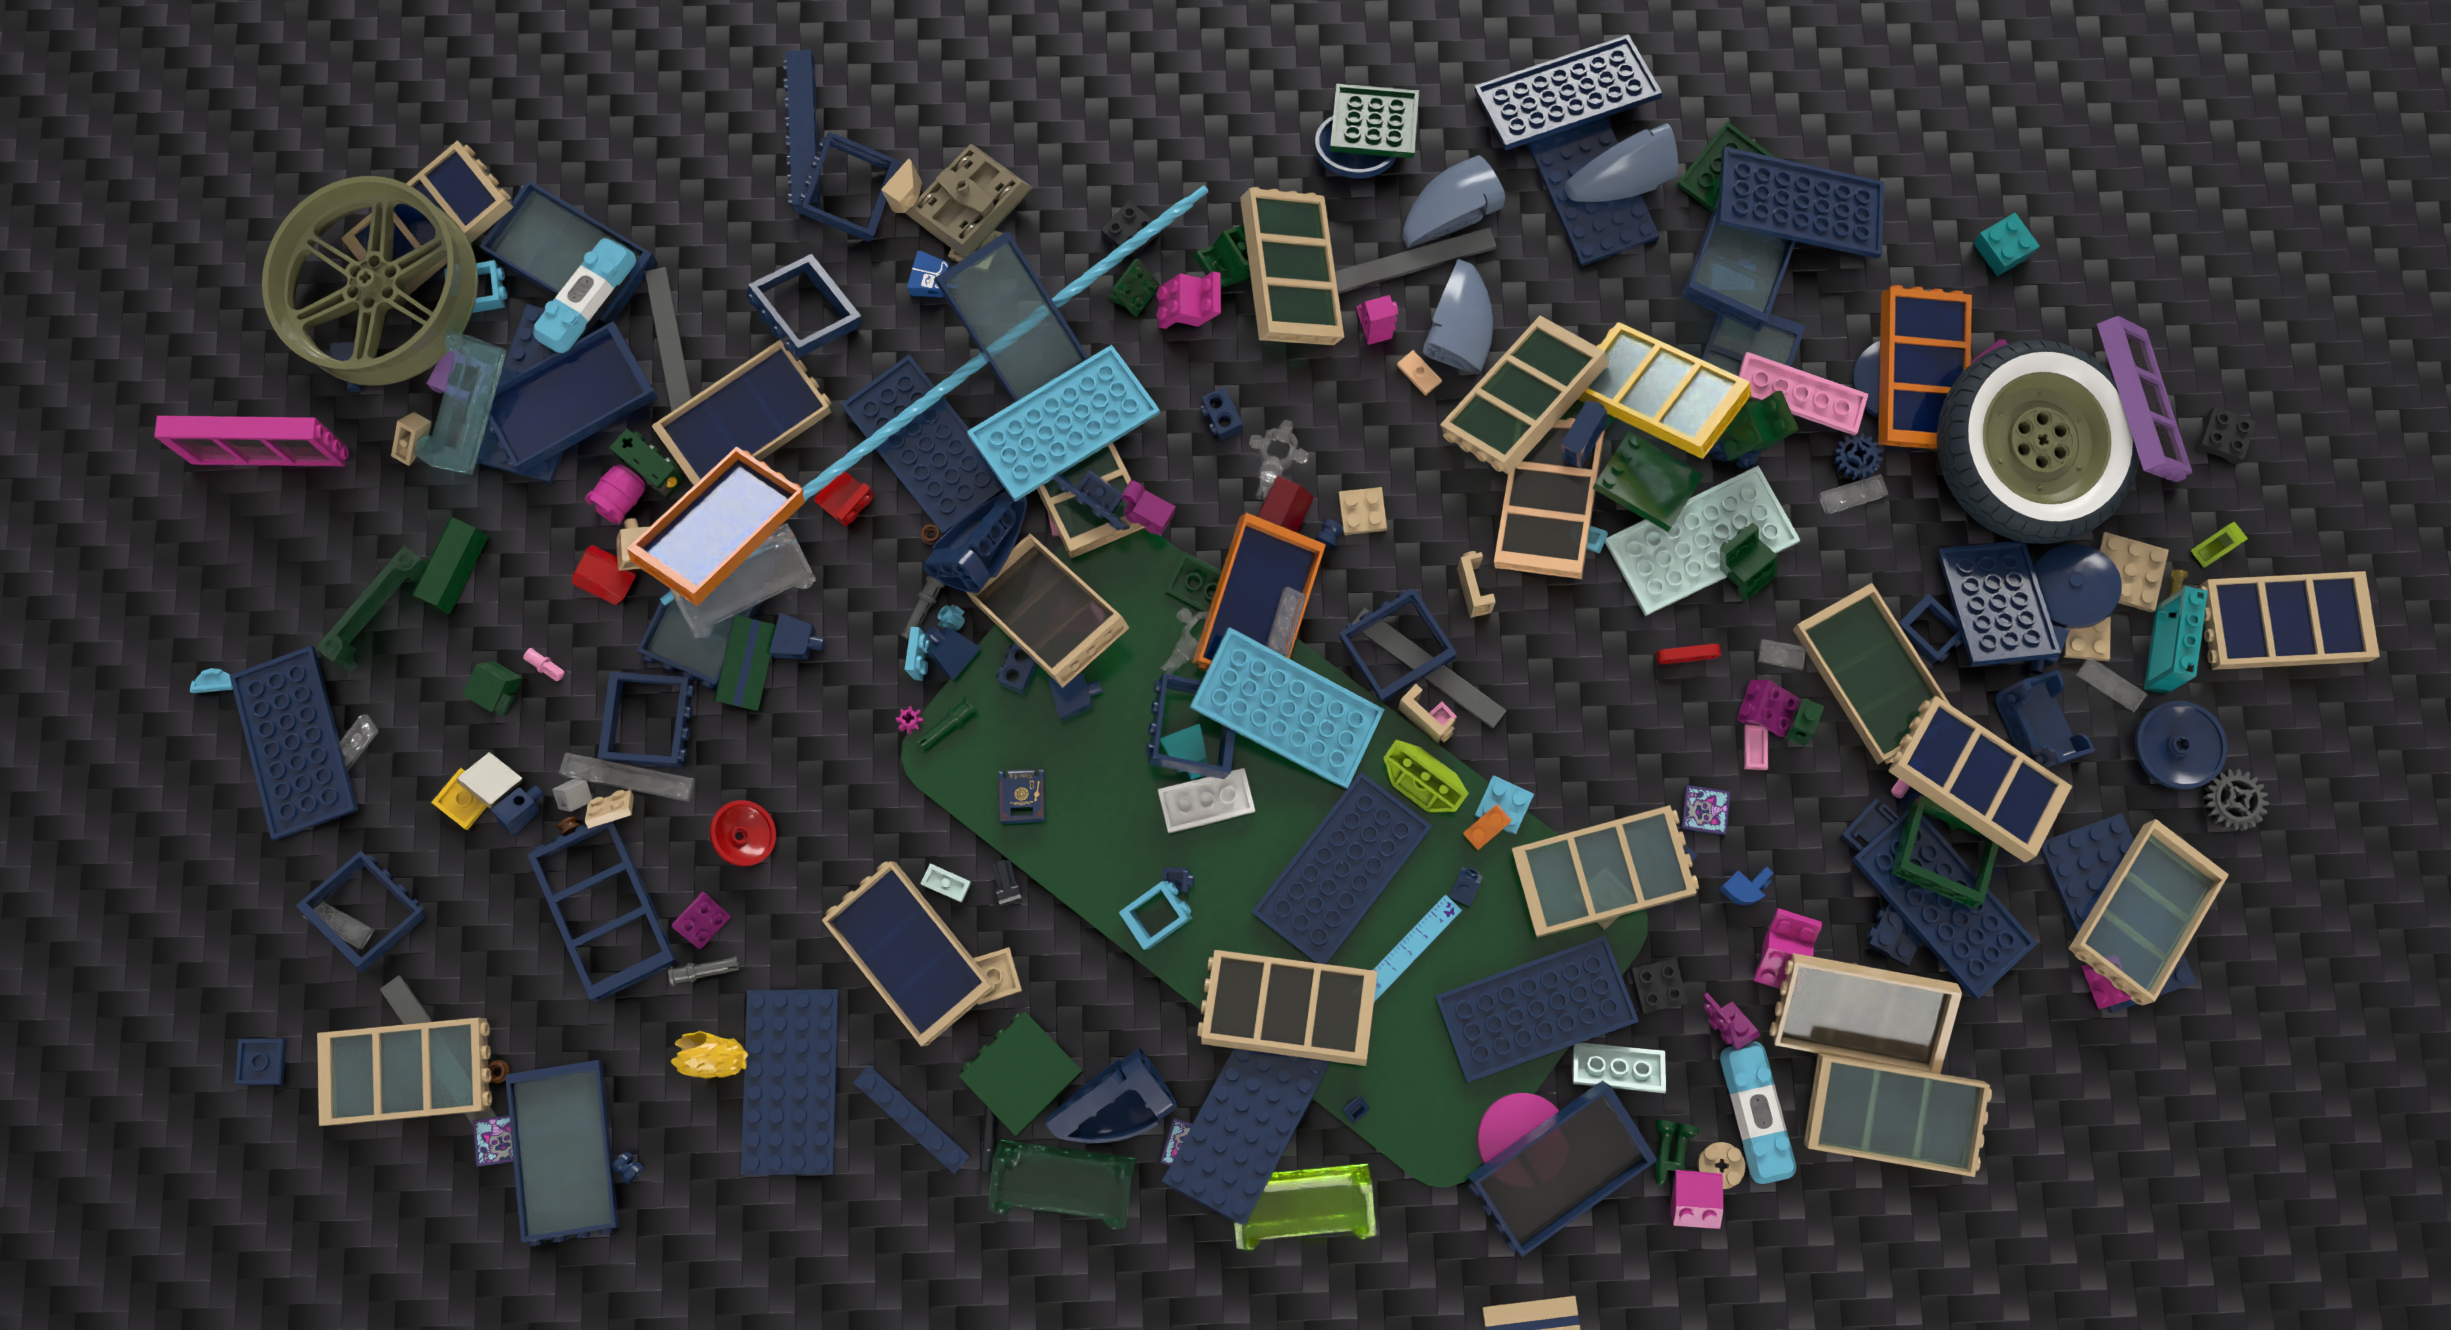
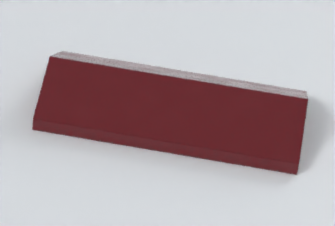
(1286, 504)

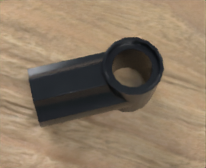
(1007, 888)

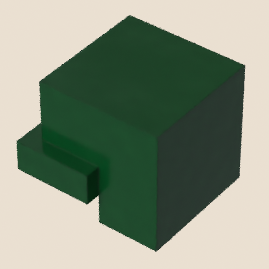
(492, 687)

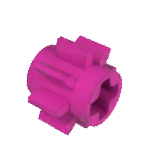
(906, 716)

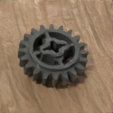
(2252, 791)

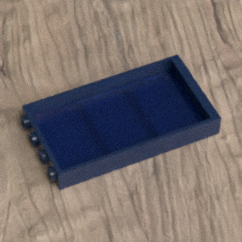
(567, 398)

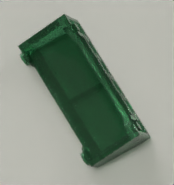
(337, 640)
(1061, 1182)

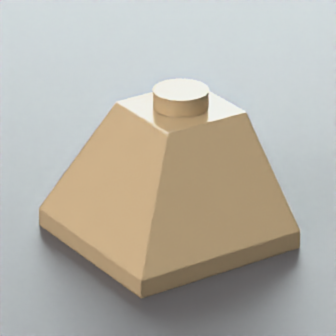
(903, 188)

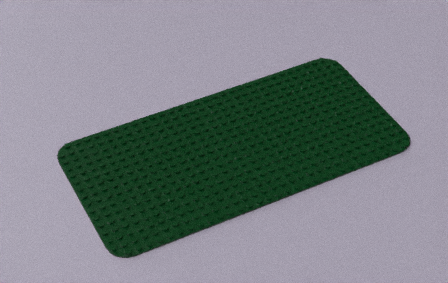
(1111, 840)

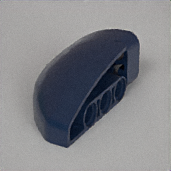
(977, 544)
(1115, 1103)

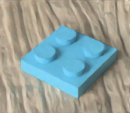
(916, 661)
(1510, 798)

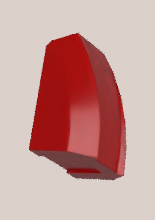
(600, 576)

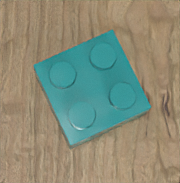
(2006, 244)

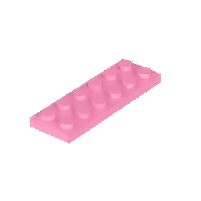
(1805, 393)

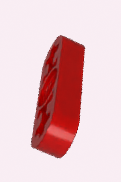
(1688, 654)

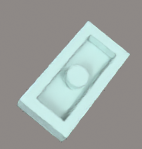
(946, 883)

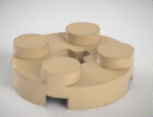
(1732, 1157)

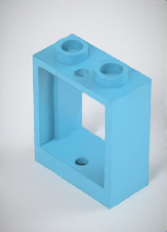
(499, 292)
(1137, 927)

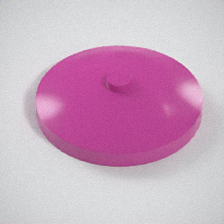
(1509, 1121)

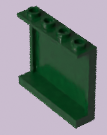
(1020, 1073)

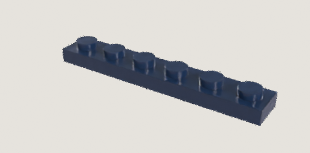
(912, 1119)

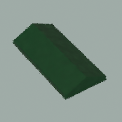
(450, 565)
(1194, 582)

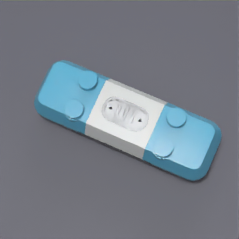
(585, 296)
(1757, 1113)

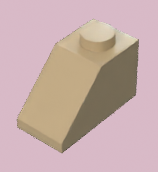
(406, 435)

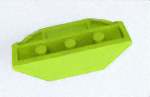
(1424, 778)

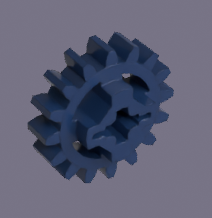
(1853, 464)

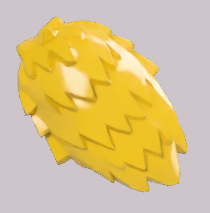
(709, 1056)

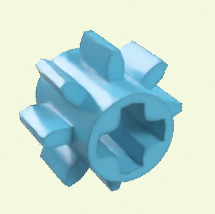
(951, 617)

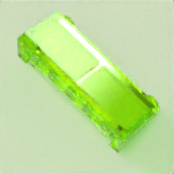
(1312, 1204)

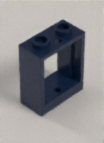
(1584, 433)
(1918, 642)

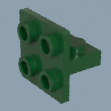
(1134, 288)

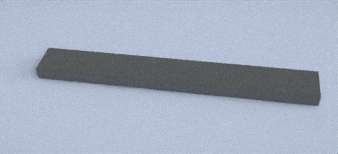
(1415, 260)
(668, 337)
(1443, 678)
(411, 1012)

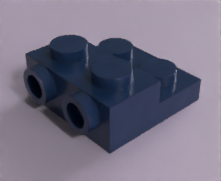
(1893, 936)

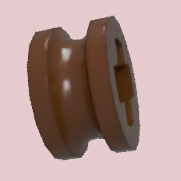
(568, 825)

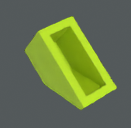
(2219, 544)

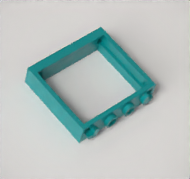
(2176, 640)

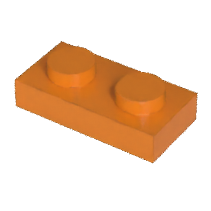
(1487, 826)

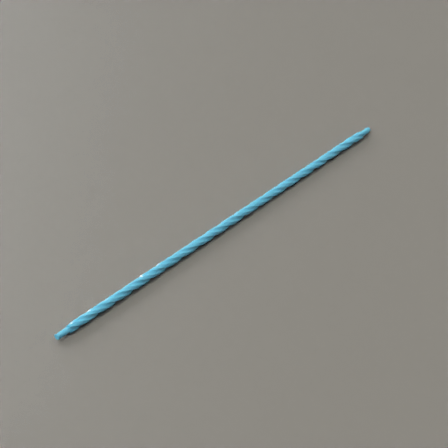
(979, 361)

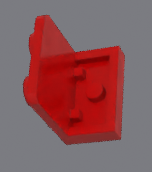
(844, 498)

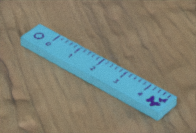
(1414, 944)

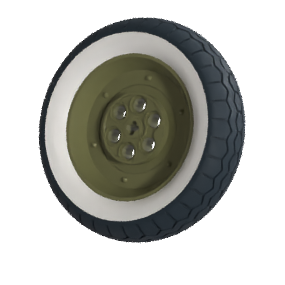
(1982, 438)

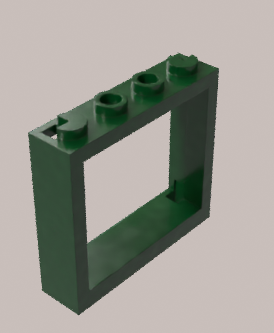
(1929, 879)

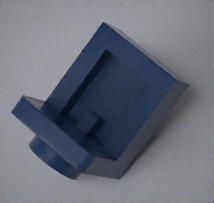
(1179, 877)
(1466, 886)

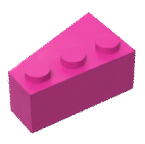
(1378, 319)

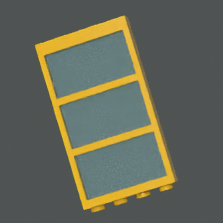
(1666, 390)

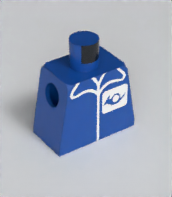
(923, 273)

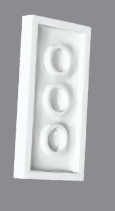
(1206, 801)

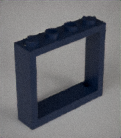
(858, 151)
(828, 288)
(1417, 674)
(611, 715)
(1227, 738)
(335, 881)

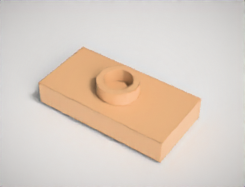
(1419, 373)

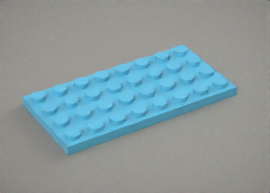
(1063, 423)
(1287, 708)

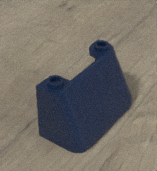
(2038, 722)

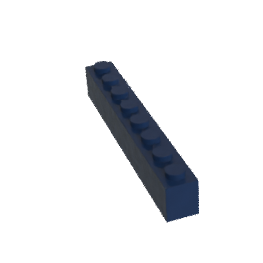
(801, 123)

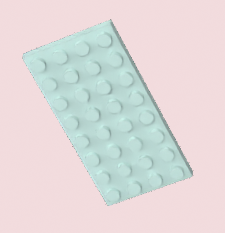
(1677, 563)

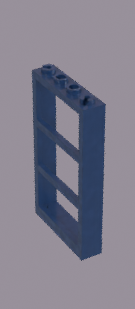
(634, 973)

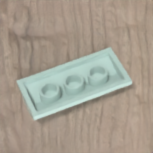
(1619, 1067)

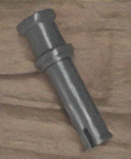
(926, 599)
(692, 971)

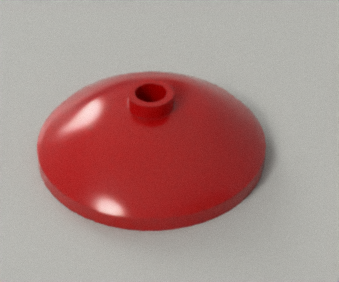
(753, 826)

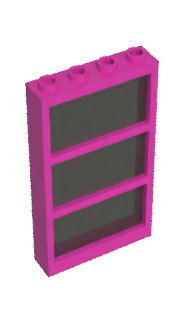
(251, 440)

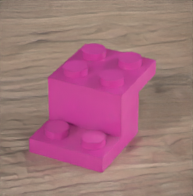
(1189, 300)
(1786, 935)

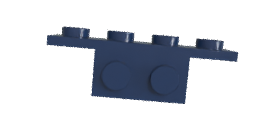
(1098, 495)

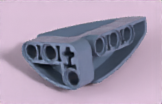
(1627, 168)
(1453, 202)
(1462, 322)

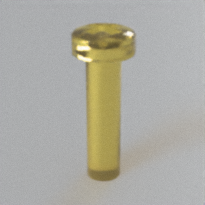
(2178, 576)

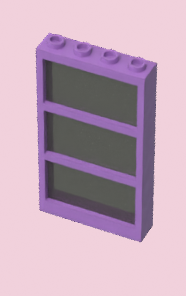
(2144, 399)

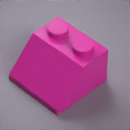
(1697, 1199)

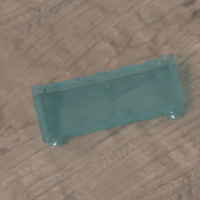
(464, 404)

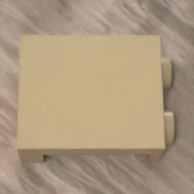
(1476, 604)
(1422, 719)

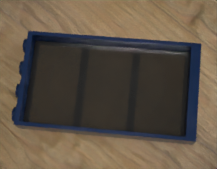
(1561, 1168)

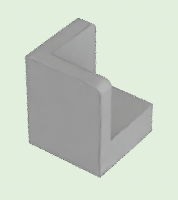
(572, 795)

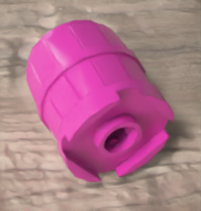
(616, 493)

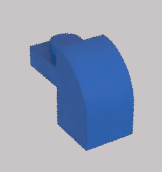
(1743, 891)

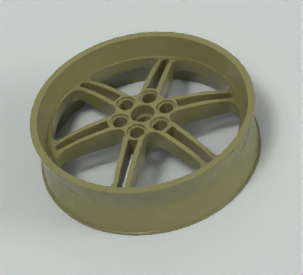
(373, 283)

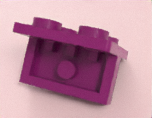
(701, 920)

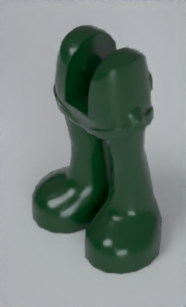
(1683, 1134)

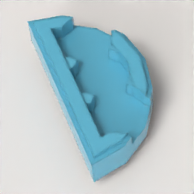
(210, 681)

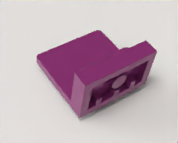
(1731, 1023)

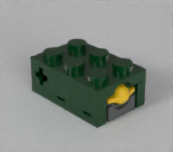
(648, 463)

